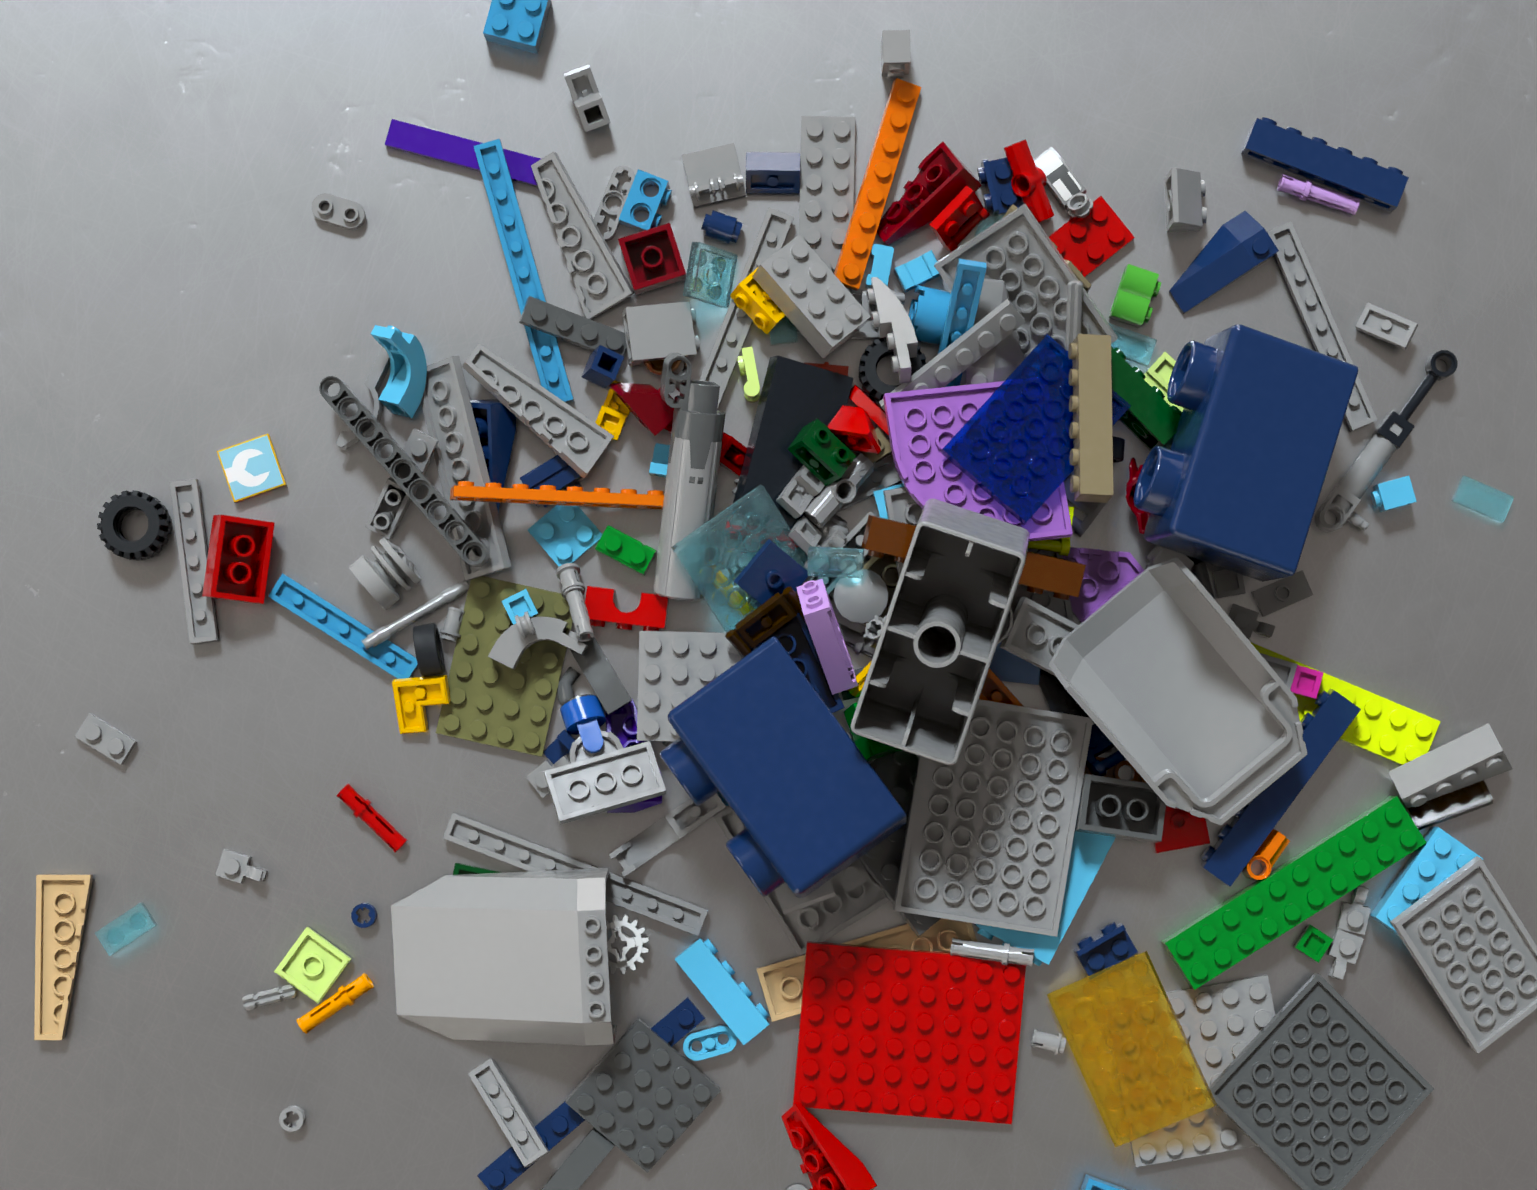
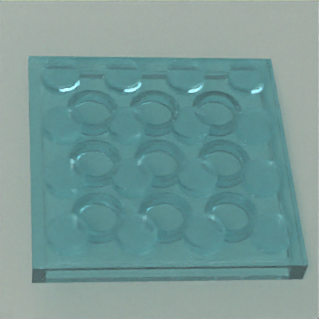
(726, 545)

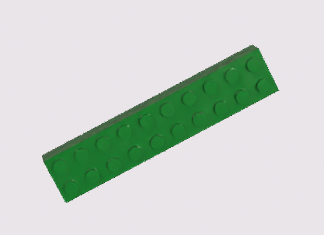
(1293, 892)

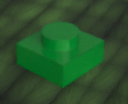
(1313, 943)

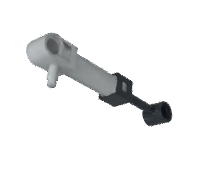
(1385, 440)

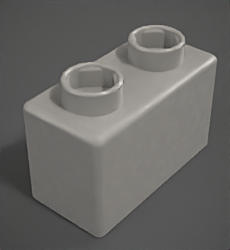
(941, 631)

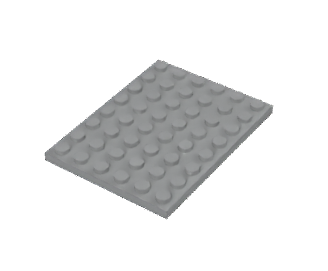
(999, 824)

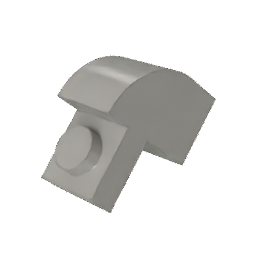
(586, 98)

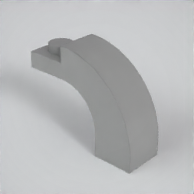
(511, 645)

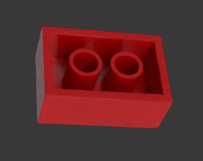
(238, 559)

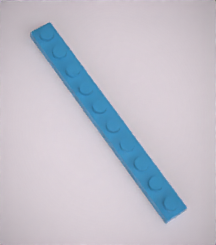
(521, 263)

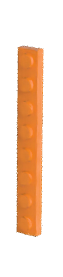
(876, 183)
(550, 496)

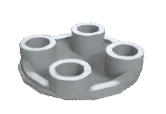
(861, 598)

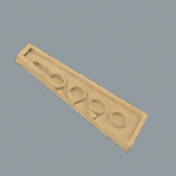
(59, 931)

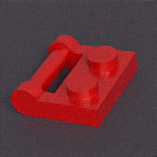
(952, 223)

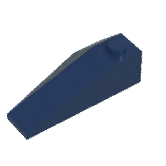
(1229, 255)

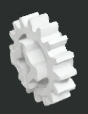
(632, 942)

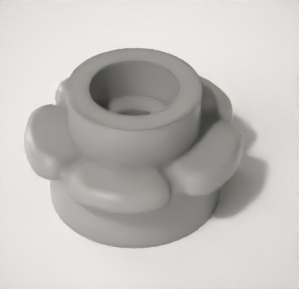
(1079, 205)

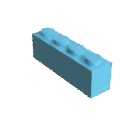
(722, 990)

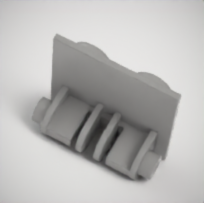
(713, 175)

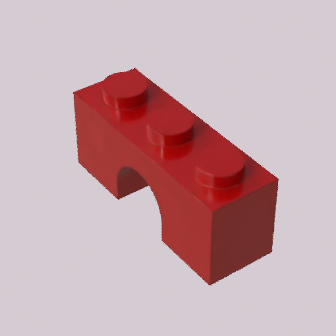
(650, 613)

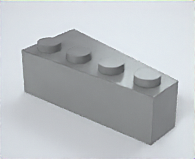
(1451, 767)

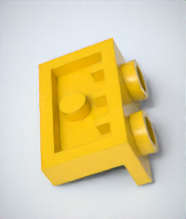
(757, 304)

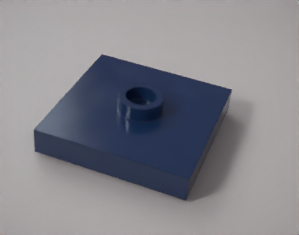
(770, 573)

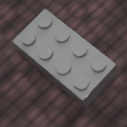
(811, 296)

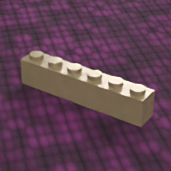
(1091, 418)

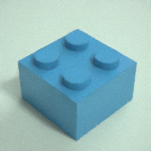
(517, 23)

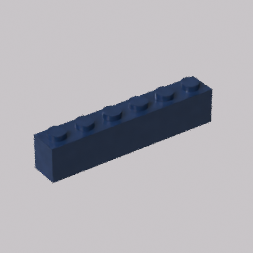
(1325, 164)

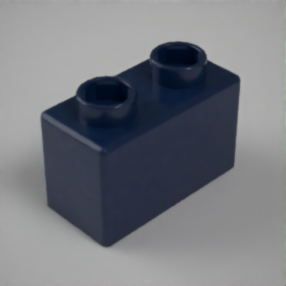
(1245, 451)
(784, 772)

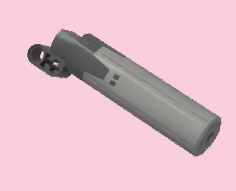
(690, 472)

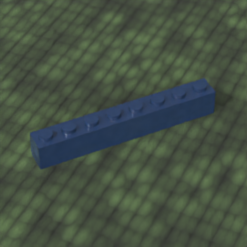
(1258, 818)

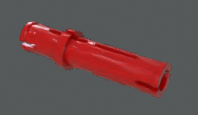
(371, 817)

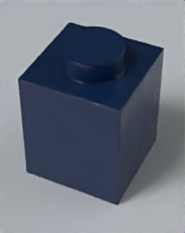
(602, 366)

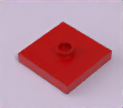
(1182, 831)

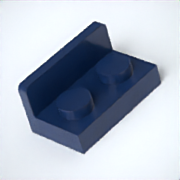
(997, 180)
(1106, 949)

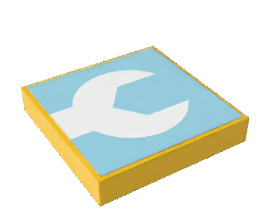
(251, 468)

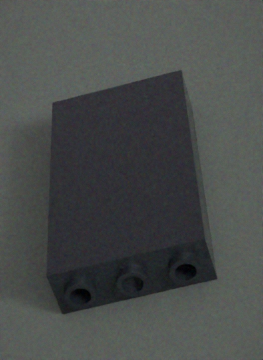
(788, 401)

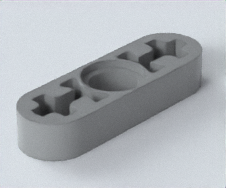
(614, 182)

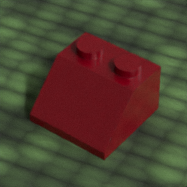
(645, 405)

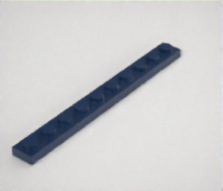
(565, 1119)

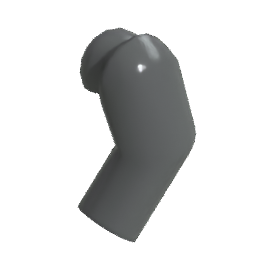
(565, 684)

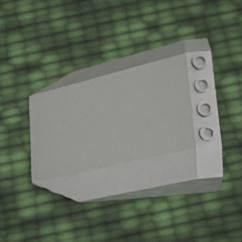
(1182, 694)
(507, 957)

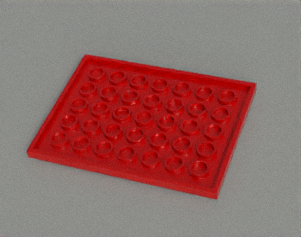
(908, 1033)

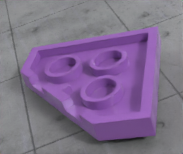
(1103, 577)

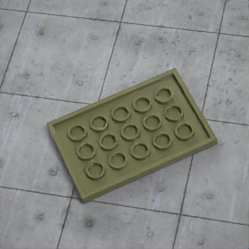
(489, 698)

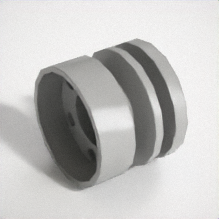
(385, 573)

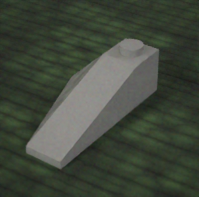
(1006, 355)

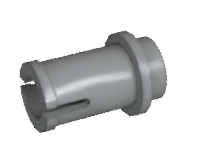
(452, 624)
(1049, 1042)

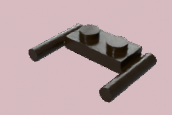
(765, 621)

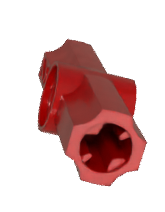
(1028, 180)

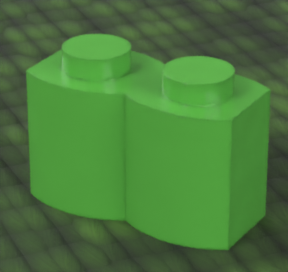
(1134, 296)

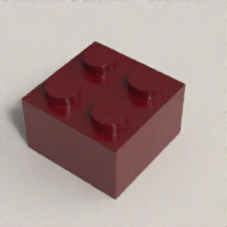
(652, 259)

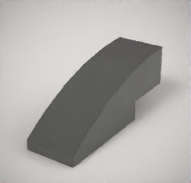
(602, 677)

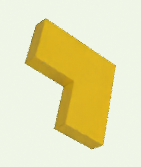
(413, 695)

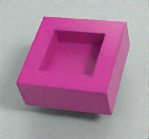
(1306, 682)

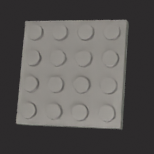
(673, 670)

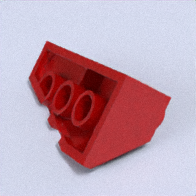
(824, 1157)

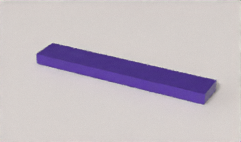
(453, 149)

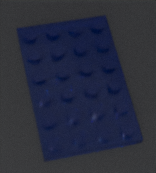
(1020, 436)

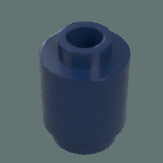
(721, 227)

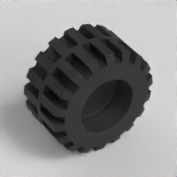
(868, 368)
(111, 525)

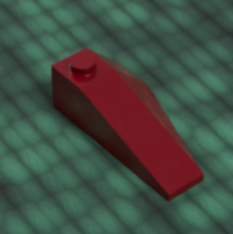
(930, 192)

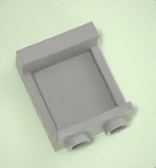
(659, 330)

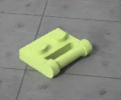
(748, 367)

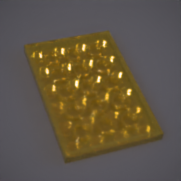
(1131, 1049)

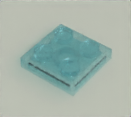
(710, 274)

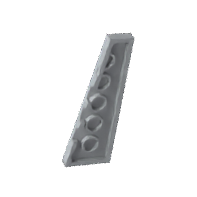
(588, 257)
(550, 418)

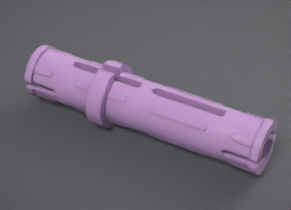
(1318, 194)

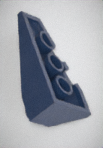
(496, 433)

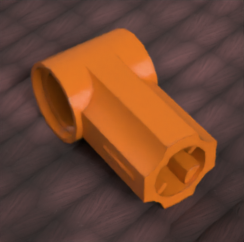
(1267, 855)

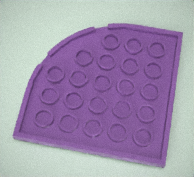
(922, 426)

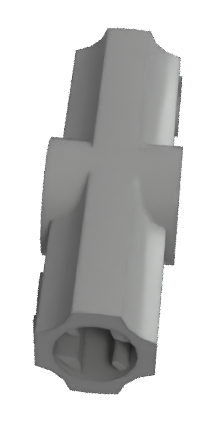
(829, 502)

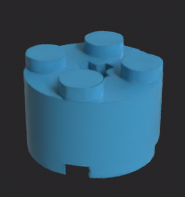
(929, 313)

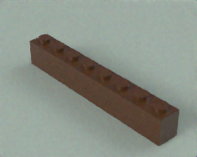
(1039, 572)

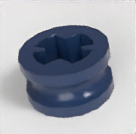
(355, 916)

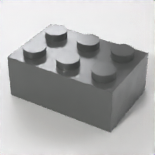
(1120, 809)

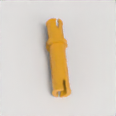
(344, 997)

